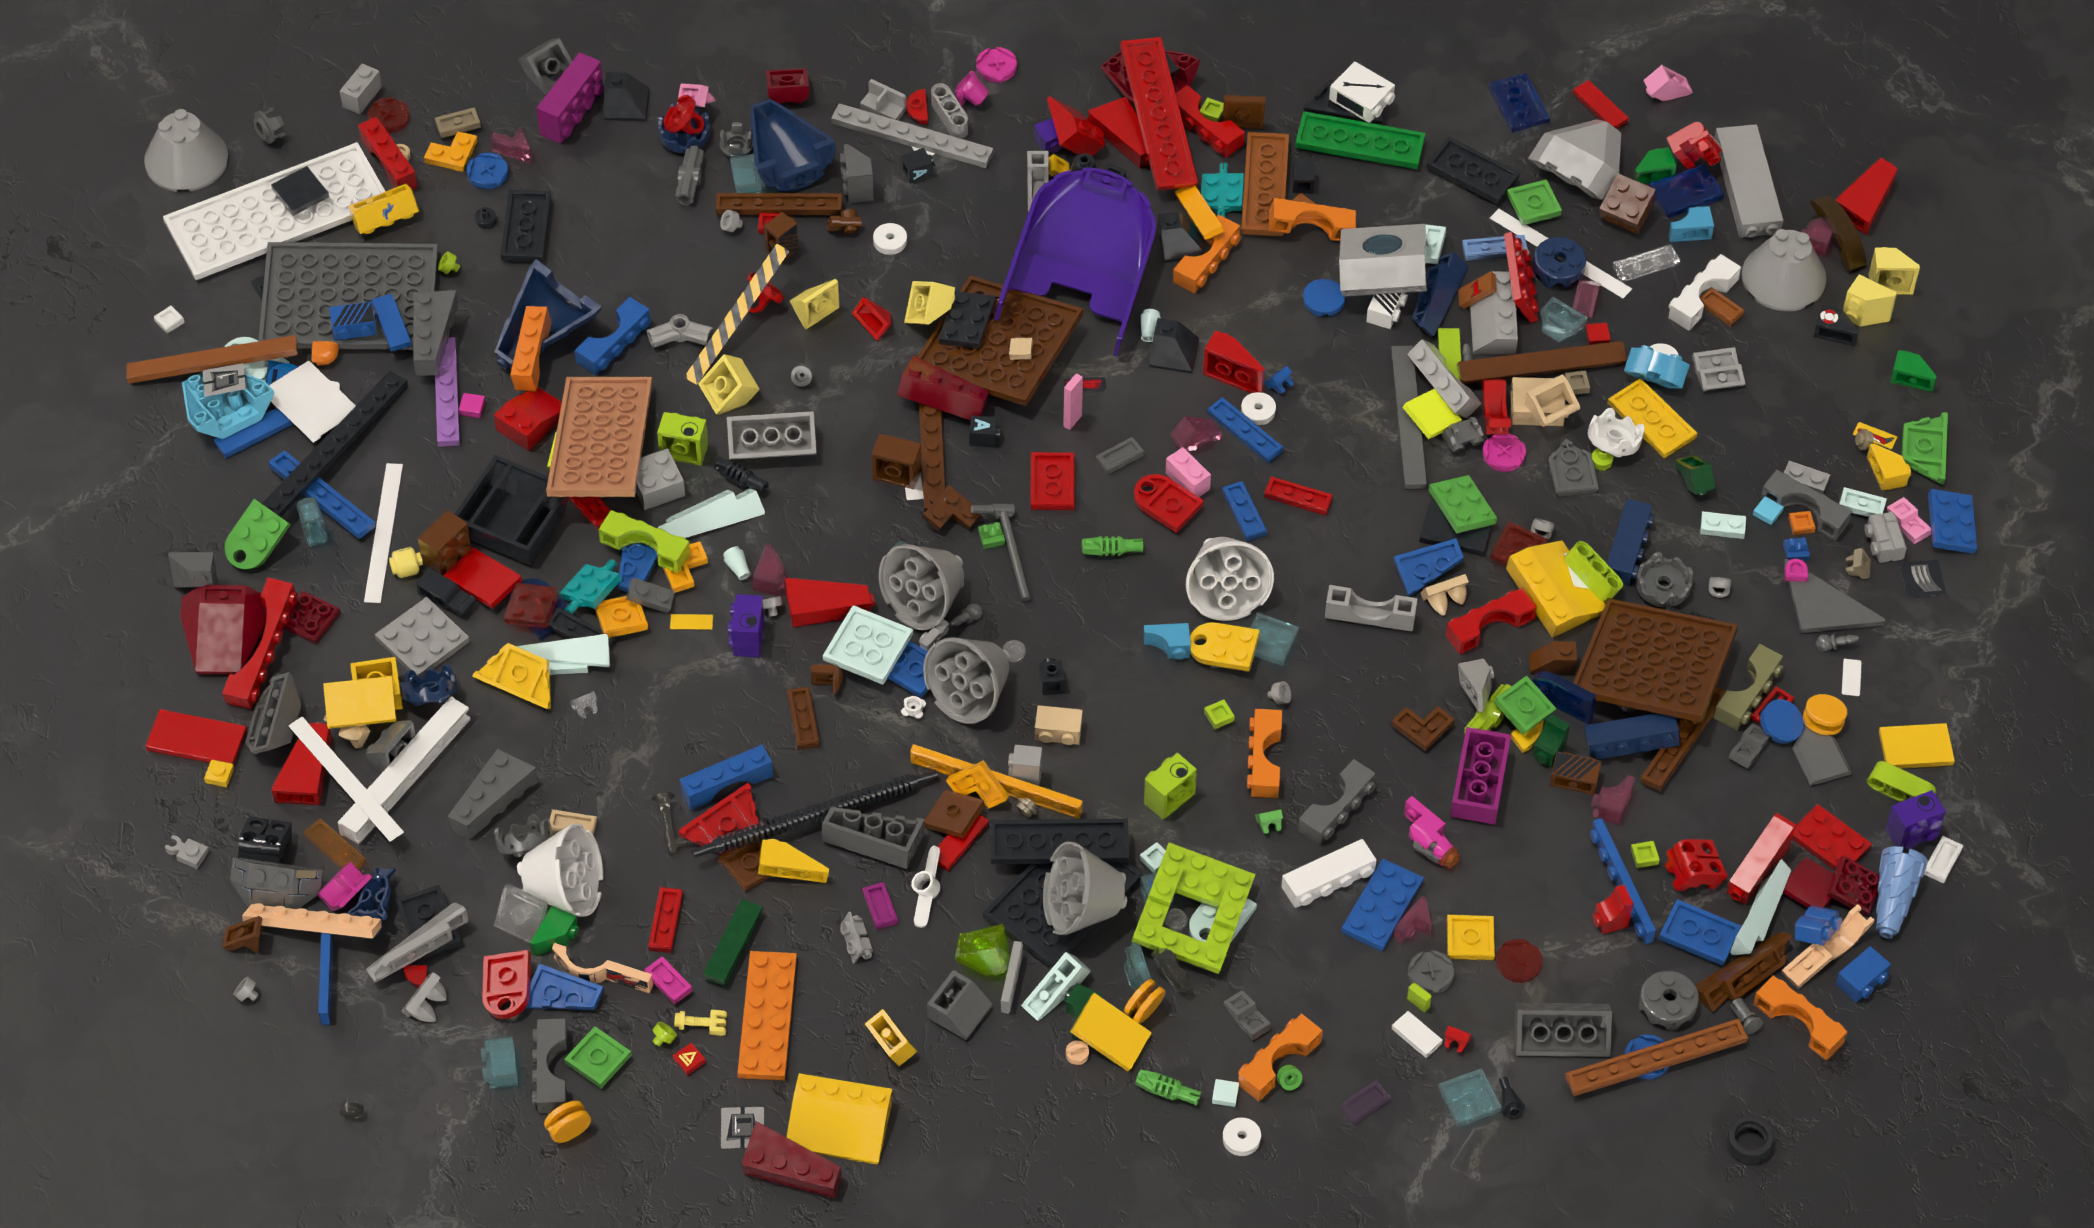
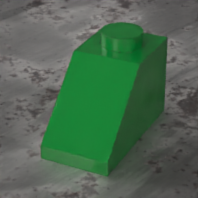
(1655, 166)
(1912, 372)
(556, 928)

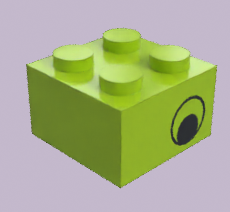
(683, 437)
(1170, 786)

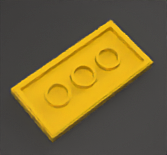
(1662, 425)

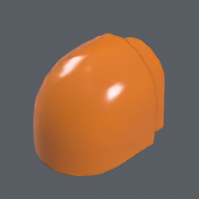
(324, 352)

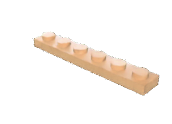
(314, 921)

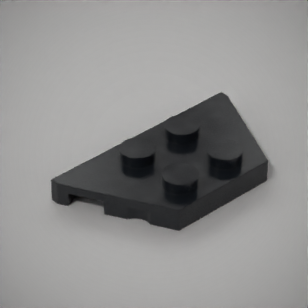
(1324, 106)

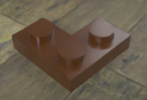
(949, 505)
(1422, 731)

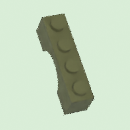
(1736, 706)

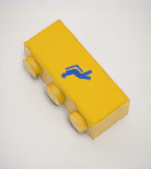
(383, 209)

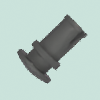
(1748, 1019)

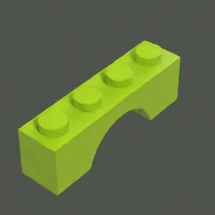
(620, 530)

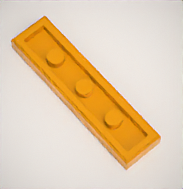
(1199, 212)

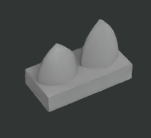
(418, 1006)

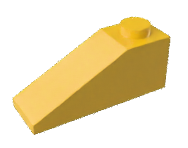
(785, 861)

